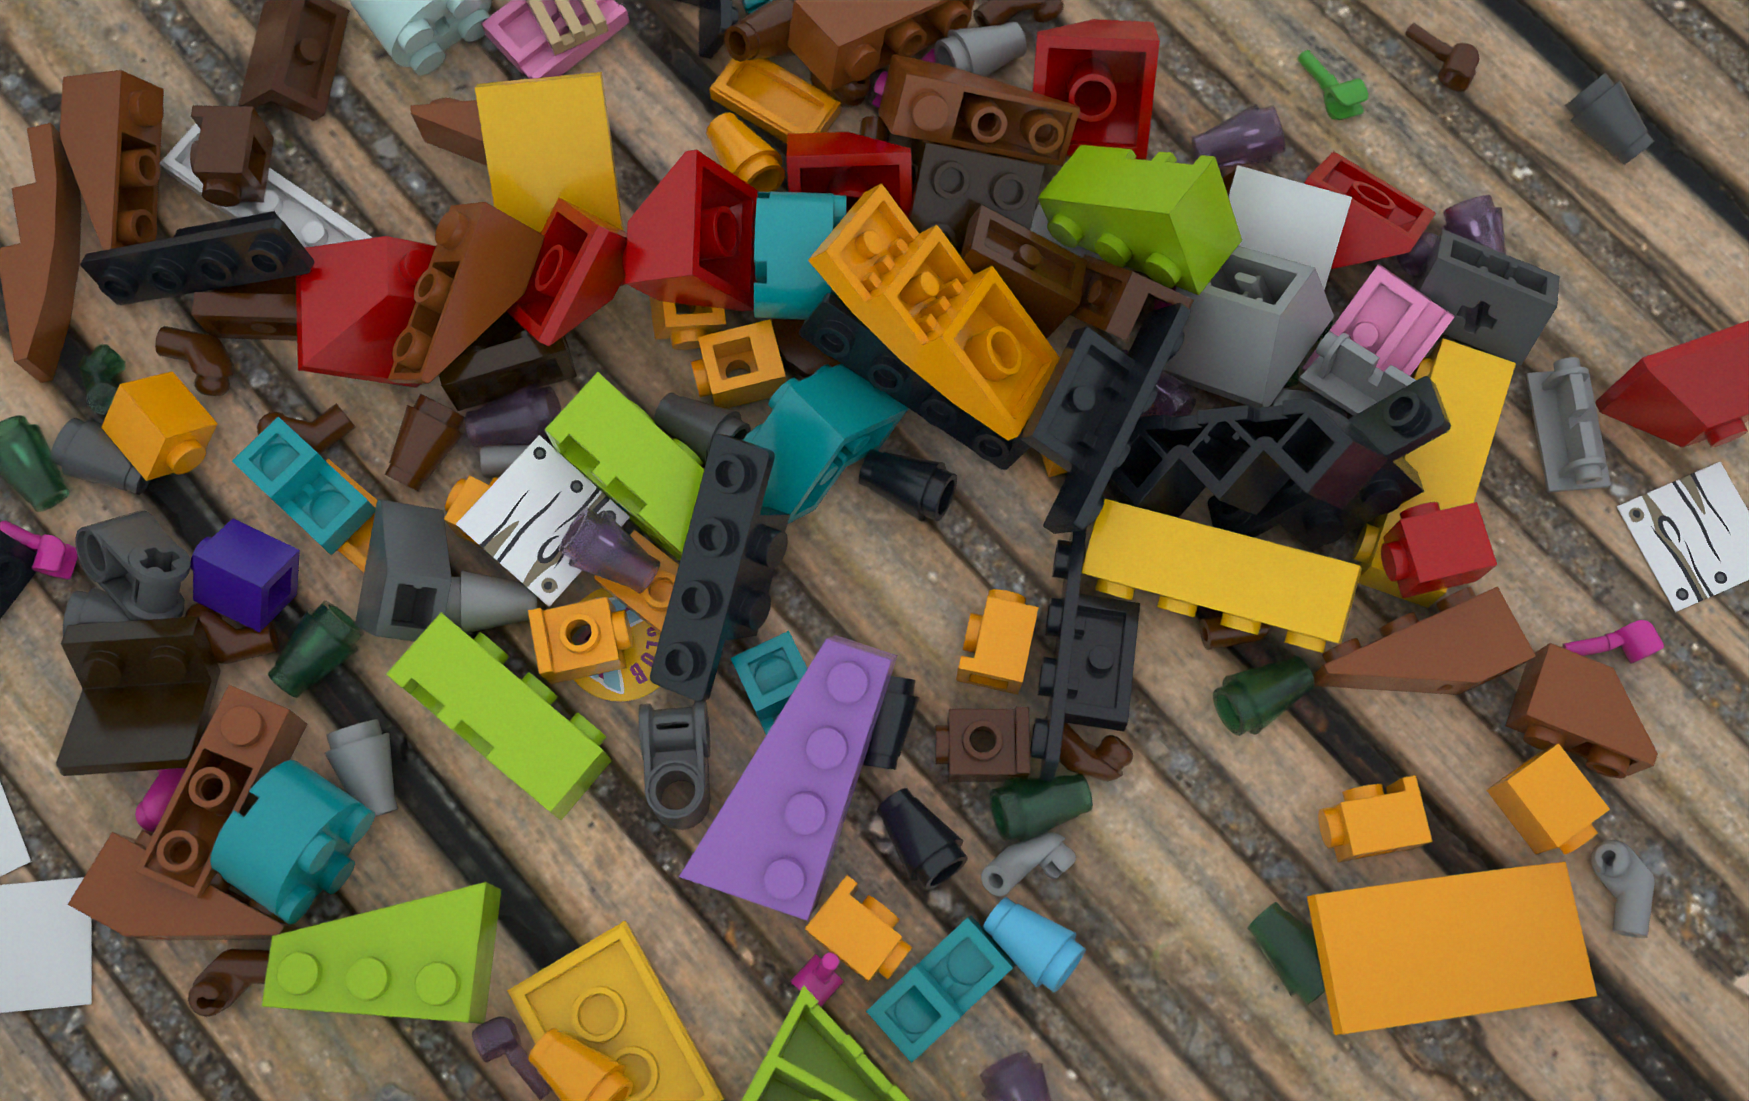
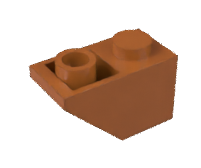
(1582, 709)

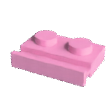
(525, 46)
(1391, 321)

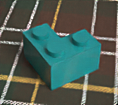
(818, 432)

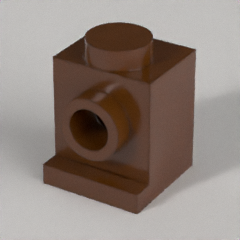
(231, 154)
(1006, 760)

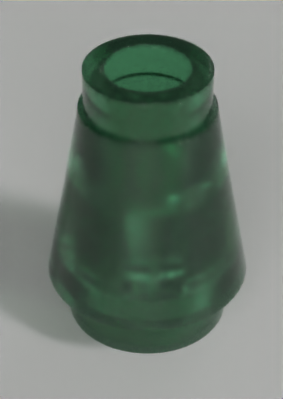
(28, 464)
(315, 648)
(1261, 694)
(1034, 806)
(1290, 951)

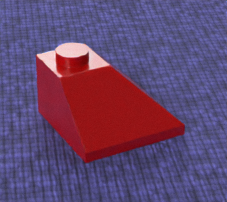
(1106, 73)
(848, 166)
(1379, 218)
(695, 237)
(573, 273)
(357, 305)
(1687, 390)

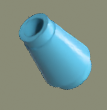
(1035, 944)

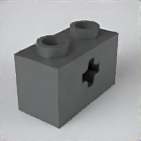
(1512, 296)

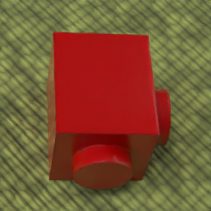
(1437, 548)

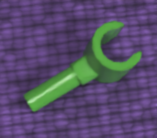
(1340, 99)

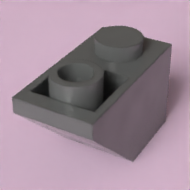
(404, 571)

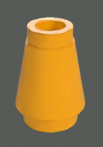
(745, 153)
(577, 1070)

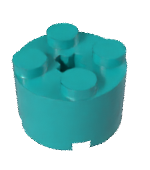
(786, 236)
(291, 840)

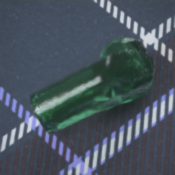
(97, 376)

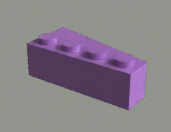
(793, 798)

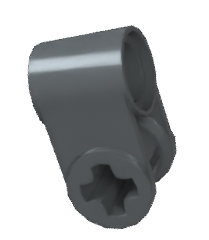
(135, 565)
(674, 750)

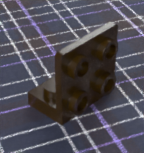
(959, 180)
(504, 362)
(140, 695)

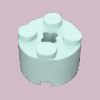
(421, 30)

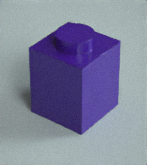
(245, 574)

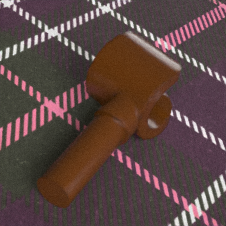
(1458, 60)

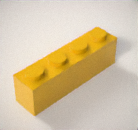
(1451, 465)
(1221, 571)

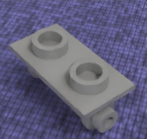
(1349, 374)
(1567, 427)

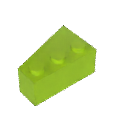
(1144, 213)
(630, 461)
(501, 715)
(394, 961)
(817, 1062)

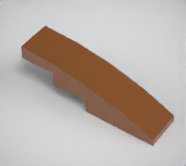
(44, 267)

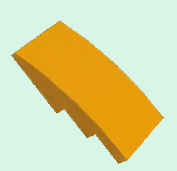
(936, 315)
(1450, 947)

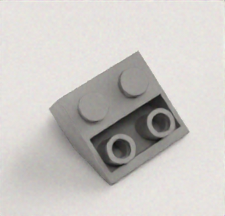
(1251, 327)

